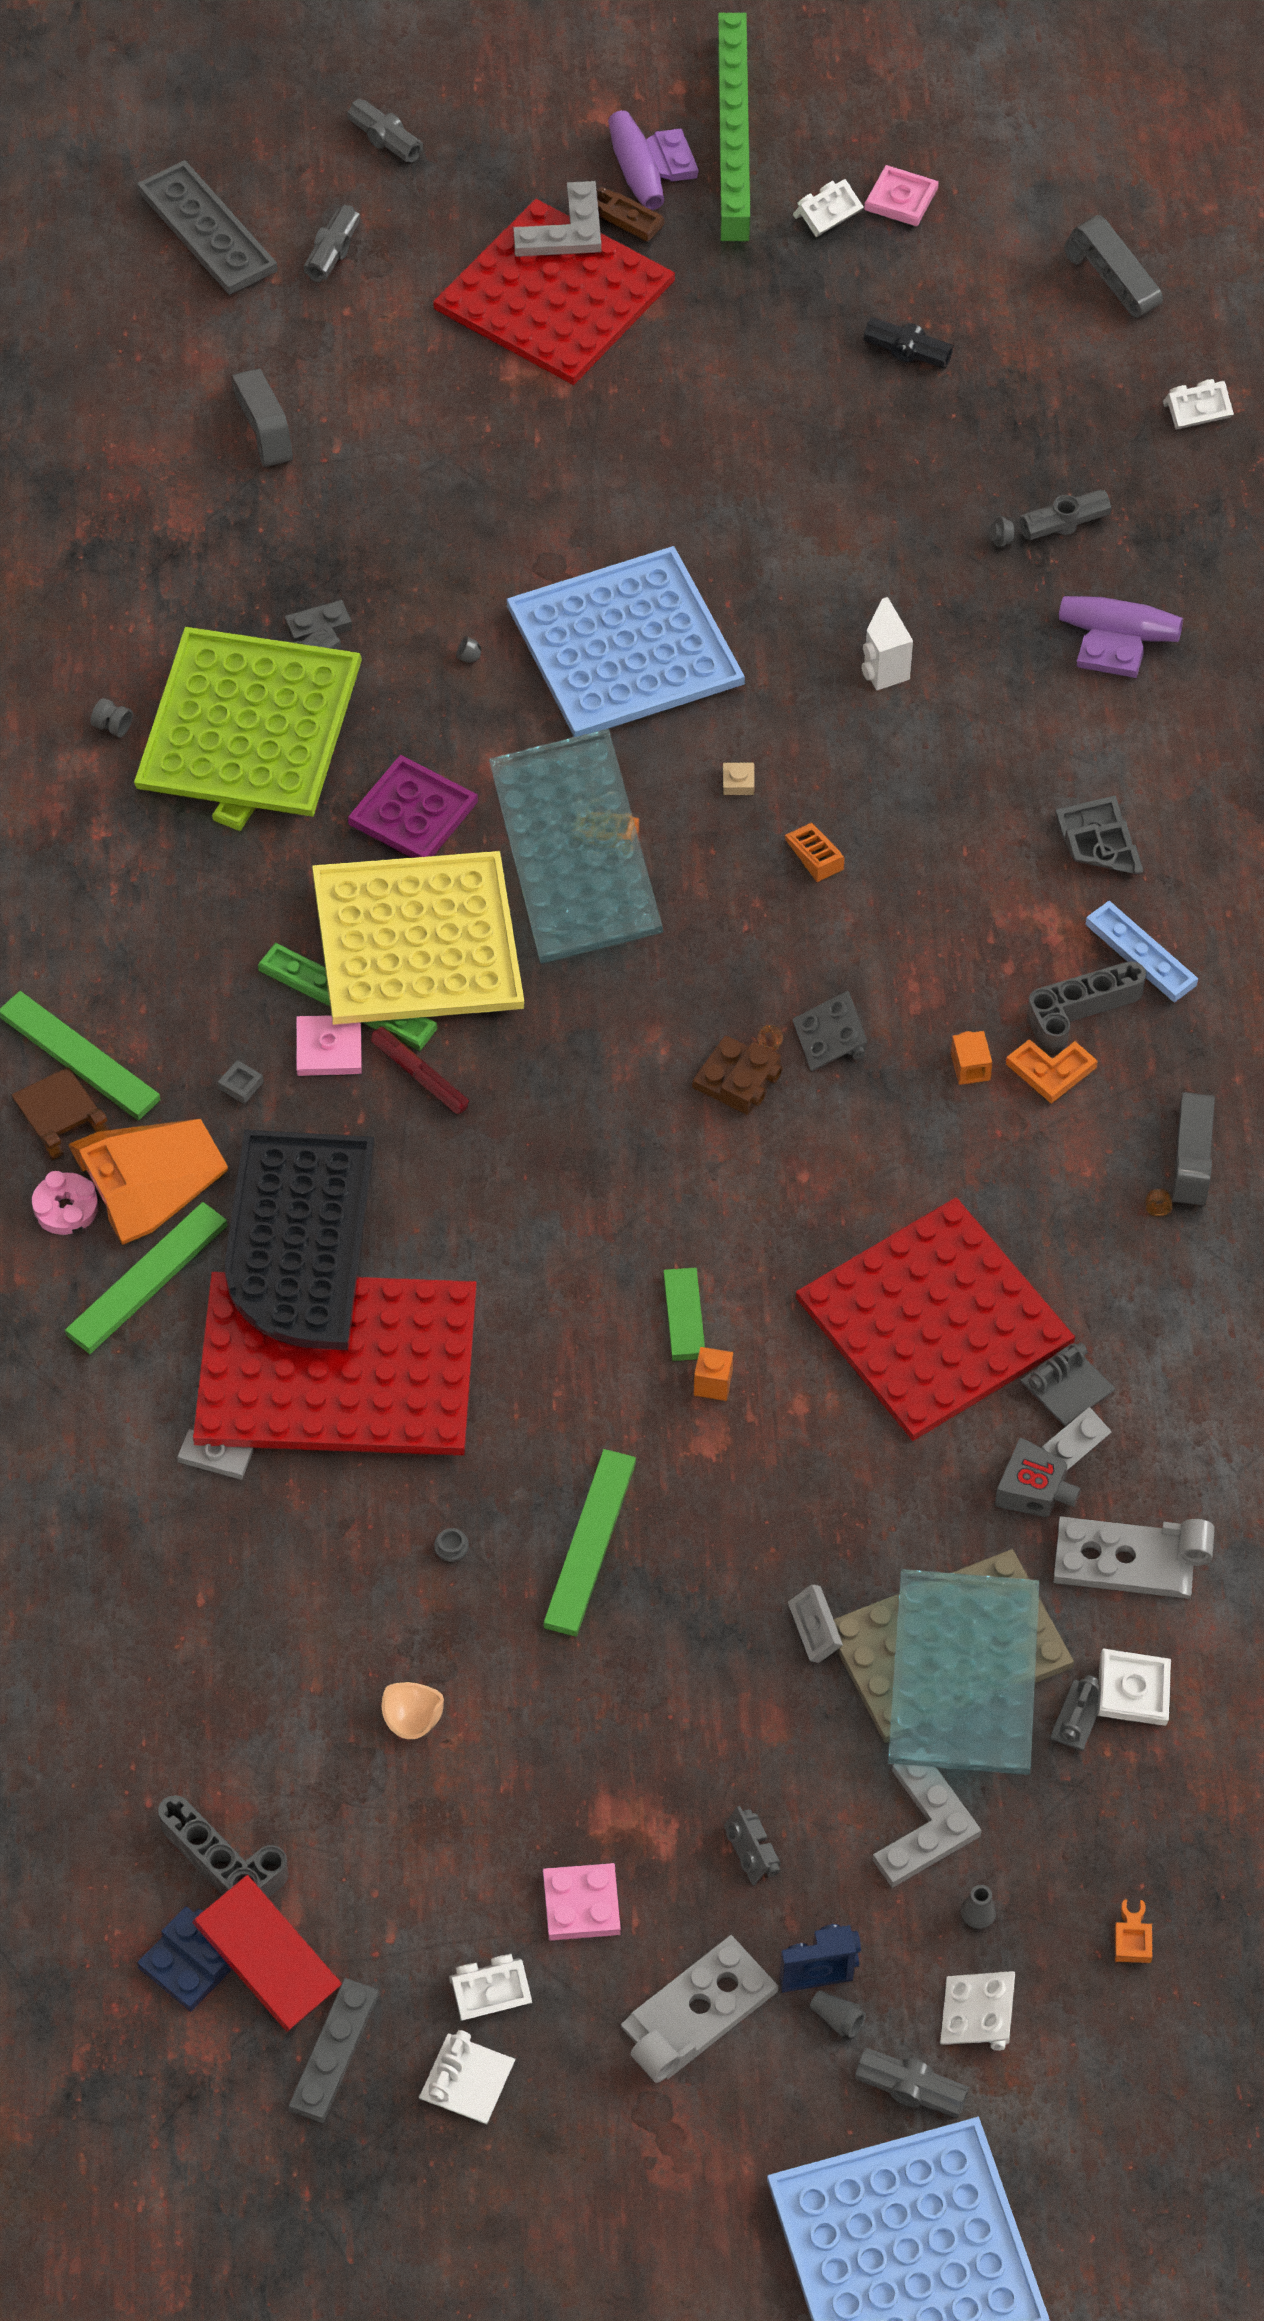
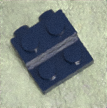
(184, 1961)
(823, 1963)

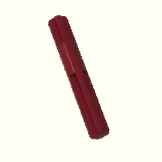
(420, 1070)

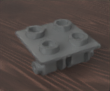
(831, 1031)
(1068, 1383)

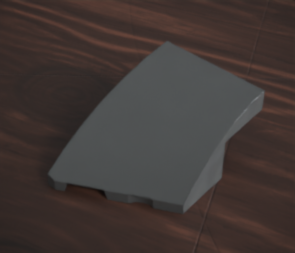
(1099, 835)

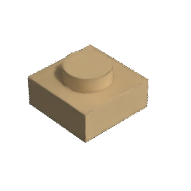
(738, 778)

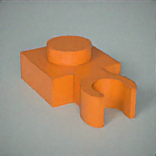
(1133, 1938)

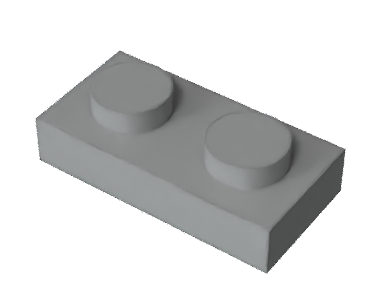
(1078, 1437)
(815, 1623)

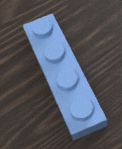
(1137, 946)

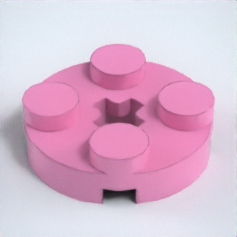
(71, 1217)

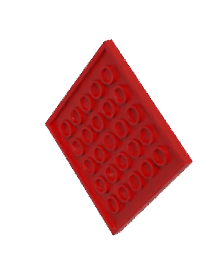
(554, 306)
(934, 1318)

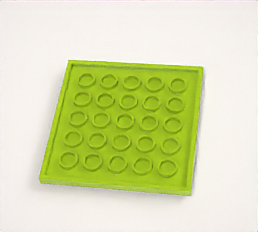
(248, 721)

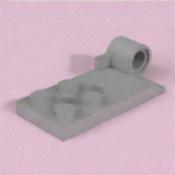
(1161, 1555)
(672, 2034)

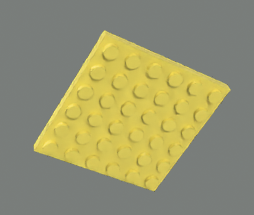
(417, 937)

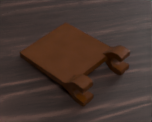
(56, 1107)

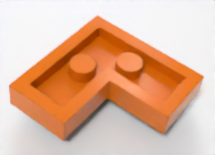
(1048, 1075)

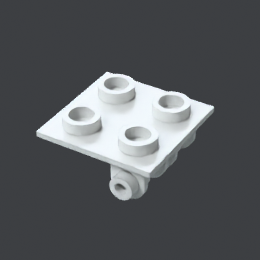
(978, 2009)
(467, 2078)

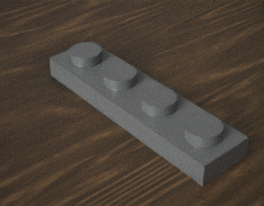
(333, 2050)

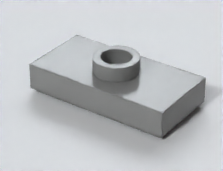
(217, 1459)

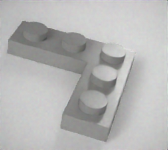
(577, 237)
(947, 1827)

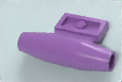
(646, 160)
(1117, 631)

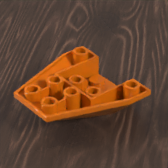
(149, 1171)

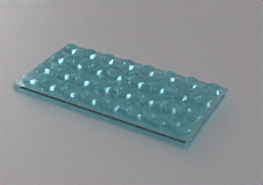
(575, 846)

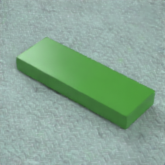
(684, 1313)

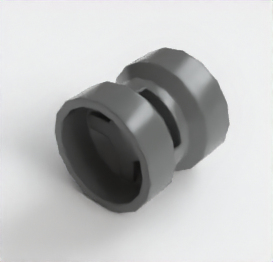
(111, 717)

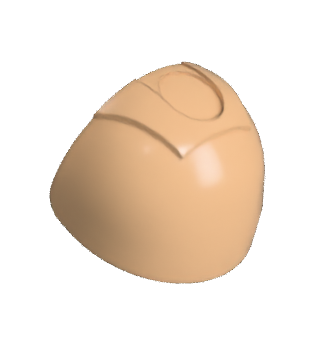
(411, 1709)

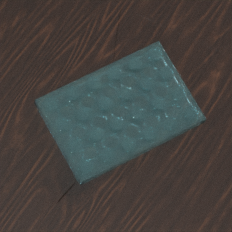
(964, 1672)

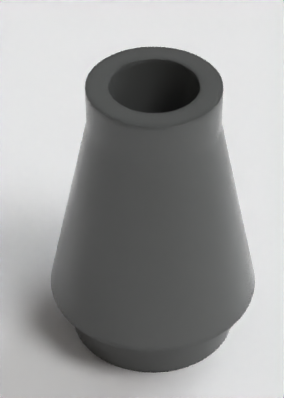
(979, 1908)
(839, 2013)

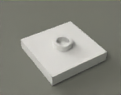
(1134, 1687)

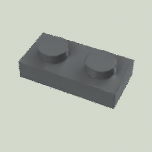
(308, 621)

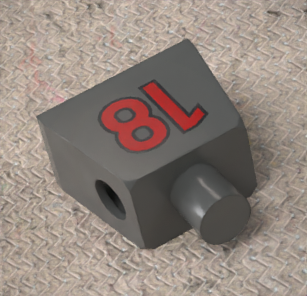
(1034, 1482)

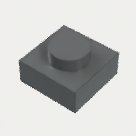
(240, 1082)

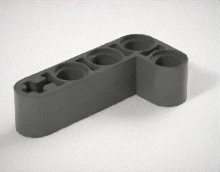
(1115, 264)
(263, 416)
(1120, 986)
(1193, 1149)
(217, 1850)

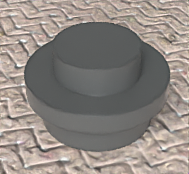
(1002, 532)
(451, 1545)

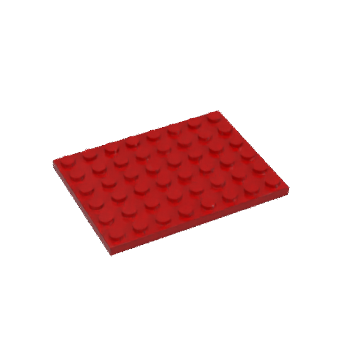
(389, 1393)

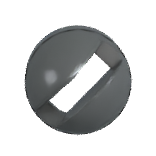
(468, 650)

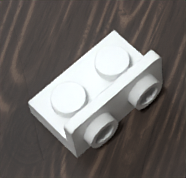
(828, 208)
(1199, 404)
(490, 1987)

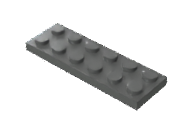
(207, 227)

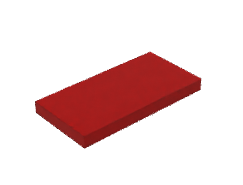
(267, 1953)

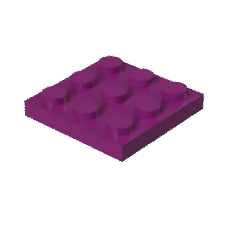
(412, 809)

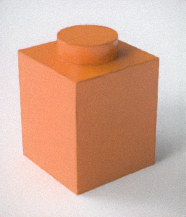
(971, 1057)
(713, 1373)

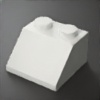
(887, 648)

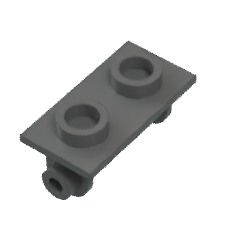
(1078, 1713)
(745, 1832)

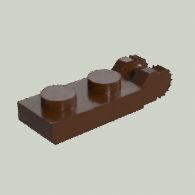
(628, 214)

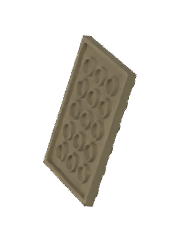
(871, 1642)

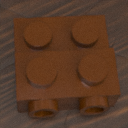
(738, 1074)

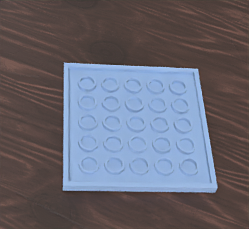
(625, 642)
(908, 2233)

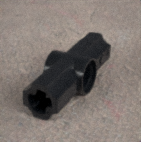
(908, 342)

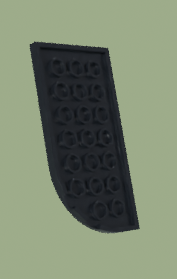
(299, 1234)

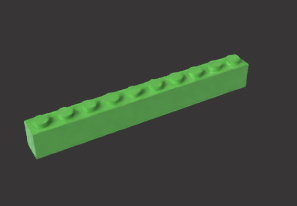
(733, 127)

